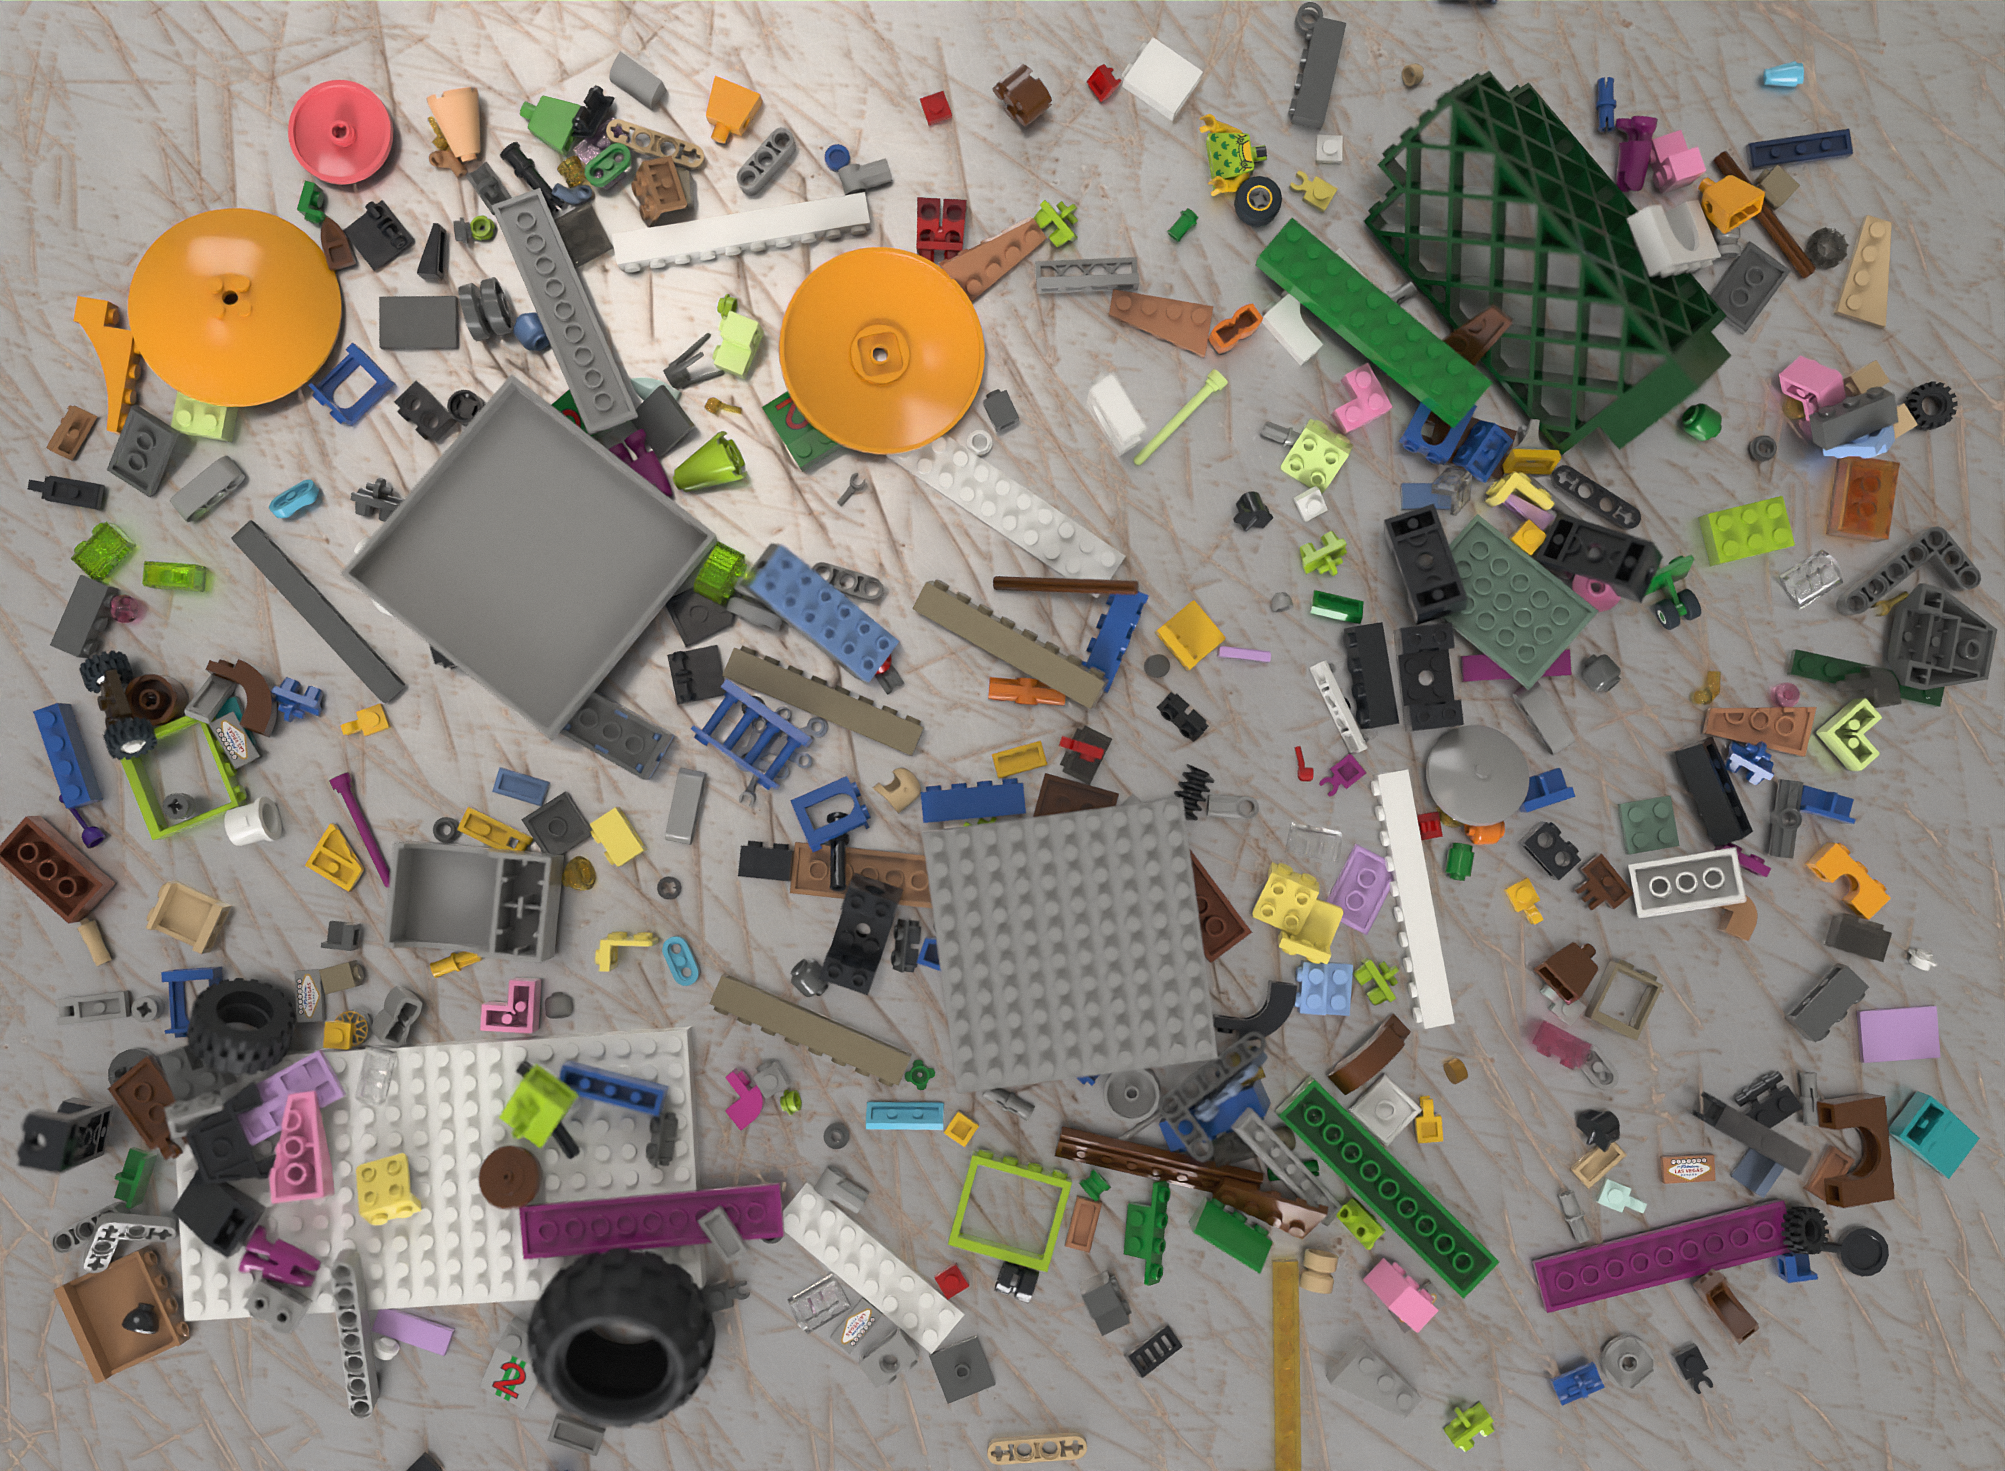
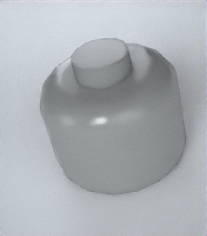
(558, 1006)

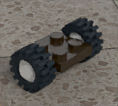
(122, 735)

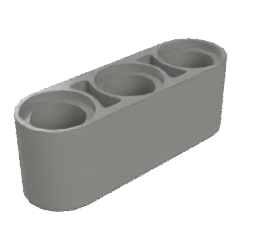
(767, 149)
(207, 488)
(859, 585)
(1544, 718)
(685, 806)
(79, 1231)

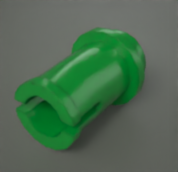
(1183, 224)

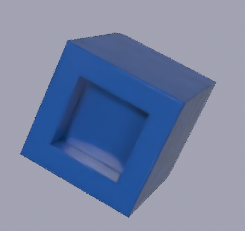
(1795, 1267)

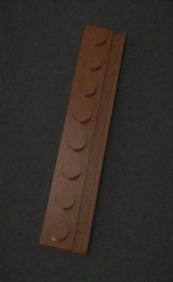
(1148, 1161)

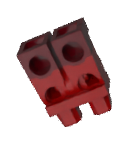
(938, 239)

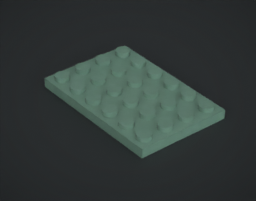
(1514, 604)

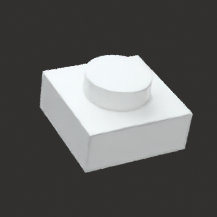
(1329, 149)
(1310, 504)

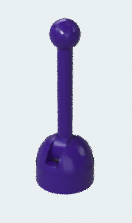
(91, 835)

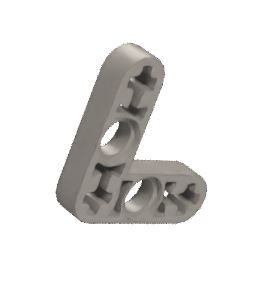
(162, 1230)

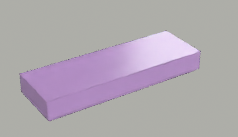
(413, 1330)

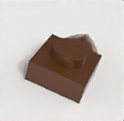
(336, 246)

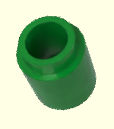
(1459, 861)

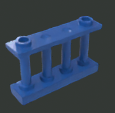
(753, 710)

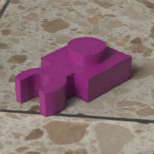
(1346, 772)

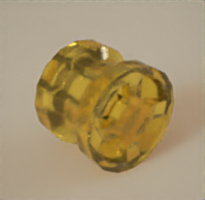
(573, 171)

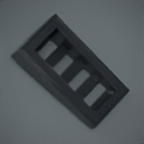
(433, 257)
(1158, 1358)

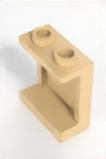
(188, 915)

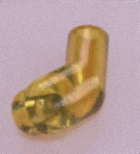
(1712, 689)

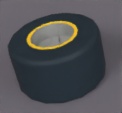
(1262, 192)

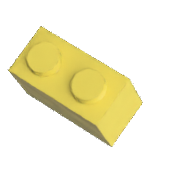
(617, 837)

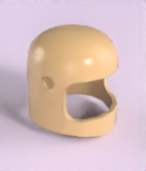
(902, 790)

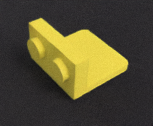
(1520, 486)
(1286, 898)
(1315, 934)
(607, 955)
(385, 1190)

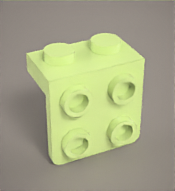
(1317, 455)

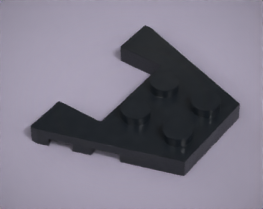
(222, 1145)

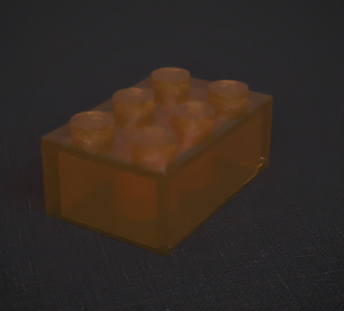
(1862, 498)

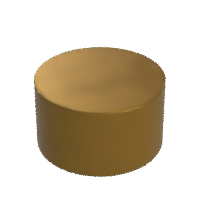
(1455, 1071)

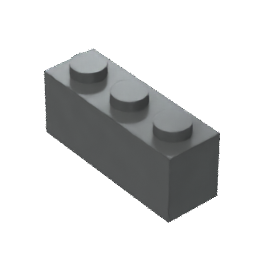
(1853, 418)
(84, 617)
(1827, 1003)

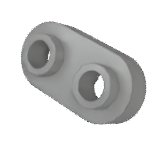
(1595, 1065)

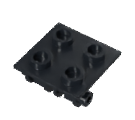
(378, 234)
(696, 674)

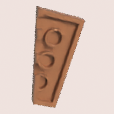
(987, 262)
(1170, 319)
(1780, 728)

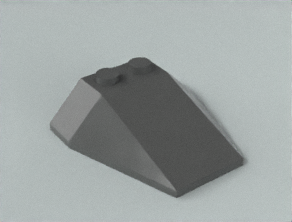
(1939, 641)

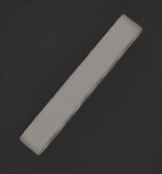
(354, 1333)

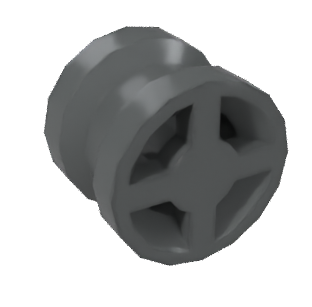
(889, 679)
(186, 806)

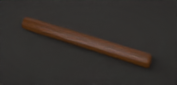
(1770, 221)
(1066, 585)

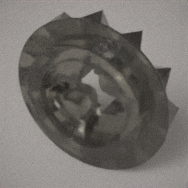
(1816, 250)

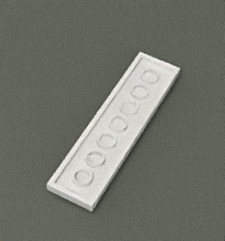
(870, 1268)

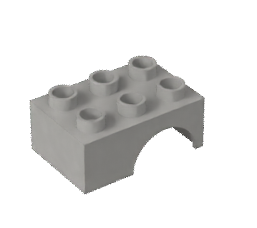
(474, 900)

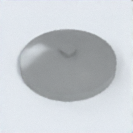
(1477, 775)

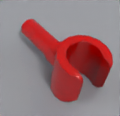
(1304, 773)

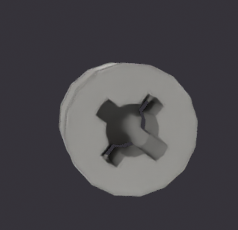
(154, 1006)

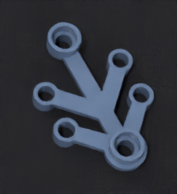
(776, 743)
(1207, 1108)

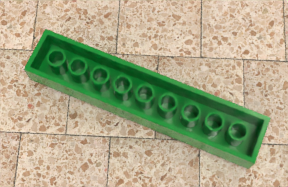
(1372, 322)
(1386, 1187)

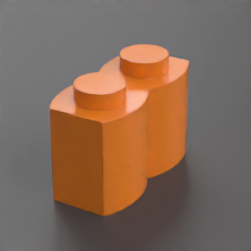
(1240, 326)

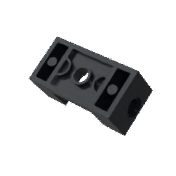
(1624, 562)
(1434, 588)
(1427, 650)
(853, 955)
(70, 1135)

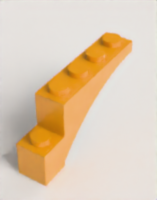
(116, 353)

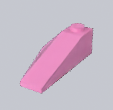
(302, 1157)

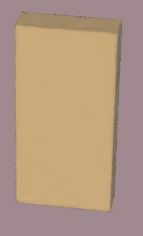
(1597, 1163)

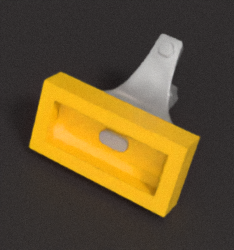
(1530, 454)

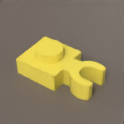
(1317, 193)

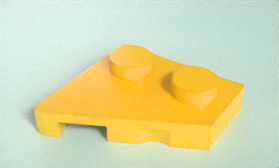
(336, 859)

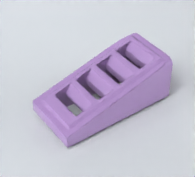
(1524, 510)

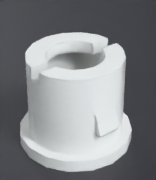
(253, 822)

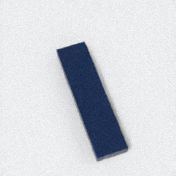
(1799, 149)

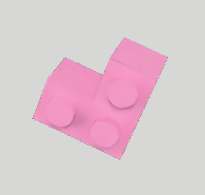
(1673, 162)
(1812, 384)
(1367, 400)
(519, 1013)
(1401, 1294)

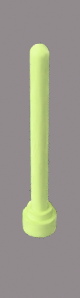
(1214, 382)

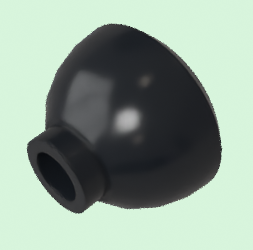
(142, 1319)

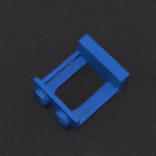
(325, 389)
(1435, 454)
(855, 819)
(176, 981)

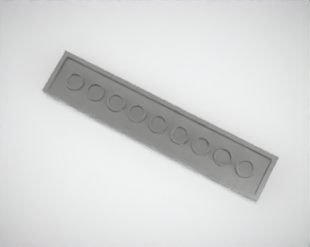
(564, 311)

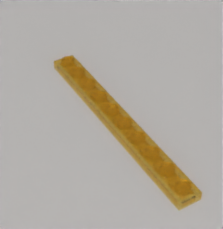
(1286, 1365)

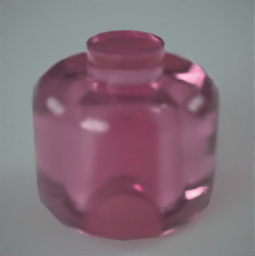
(124, 608)
(1785, 695)

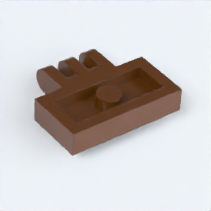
(1603, 884)

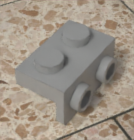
(185, 1115)

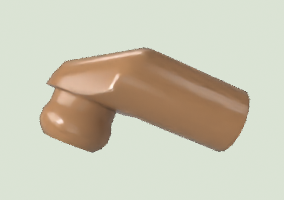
(446, 159)

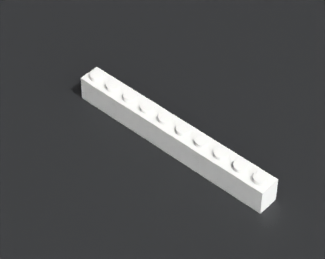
(741, 232)
(1413, 899)

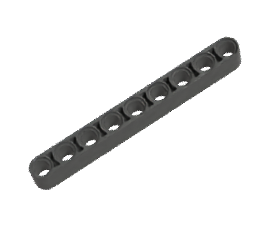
(318, 611)

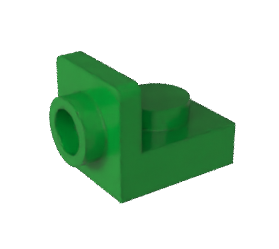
(310, 201)

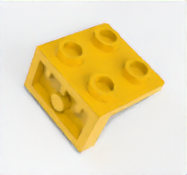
(1190, 635)

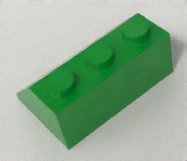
(1231, 1233)

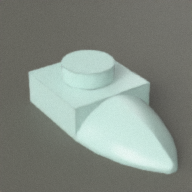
(646, 386)

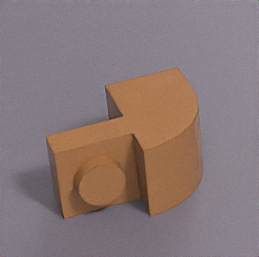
(1739, 919)

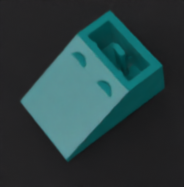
(1933, 1133)

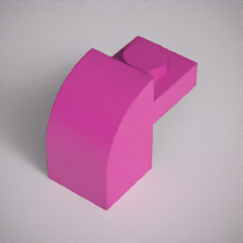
(749, 1104)

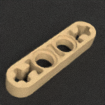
(656, 140)
(1037, 1453)

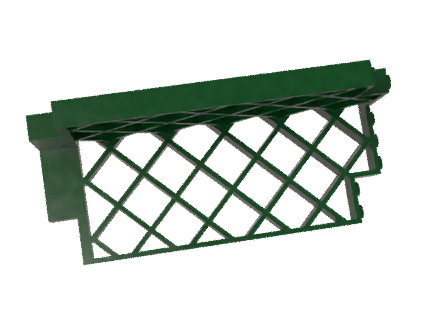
(1576, 215)

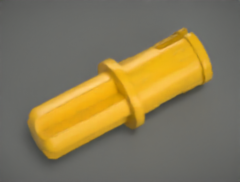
(453, 963)

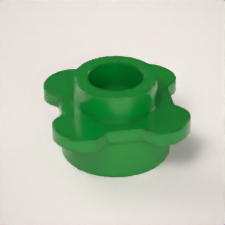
(919, 1082)

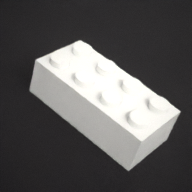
(1687, 883)

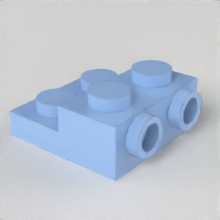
(1865, 446)
(1324, 988)

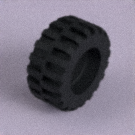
(235, 1048)

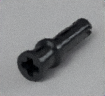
(525, 169)
(838, 856)

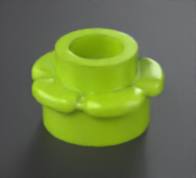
(476, 224)
(727, 304)
(790, 1101)

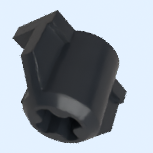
(1252, 511)
(1600, 1128)

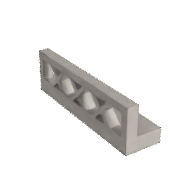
(1086, 281)

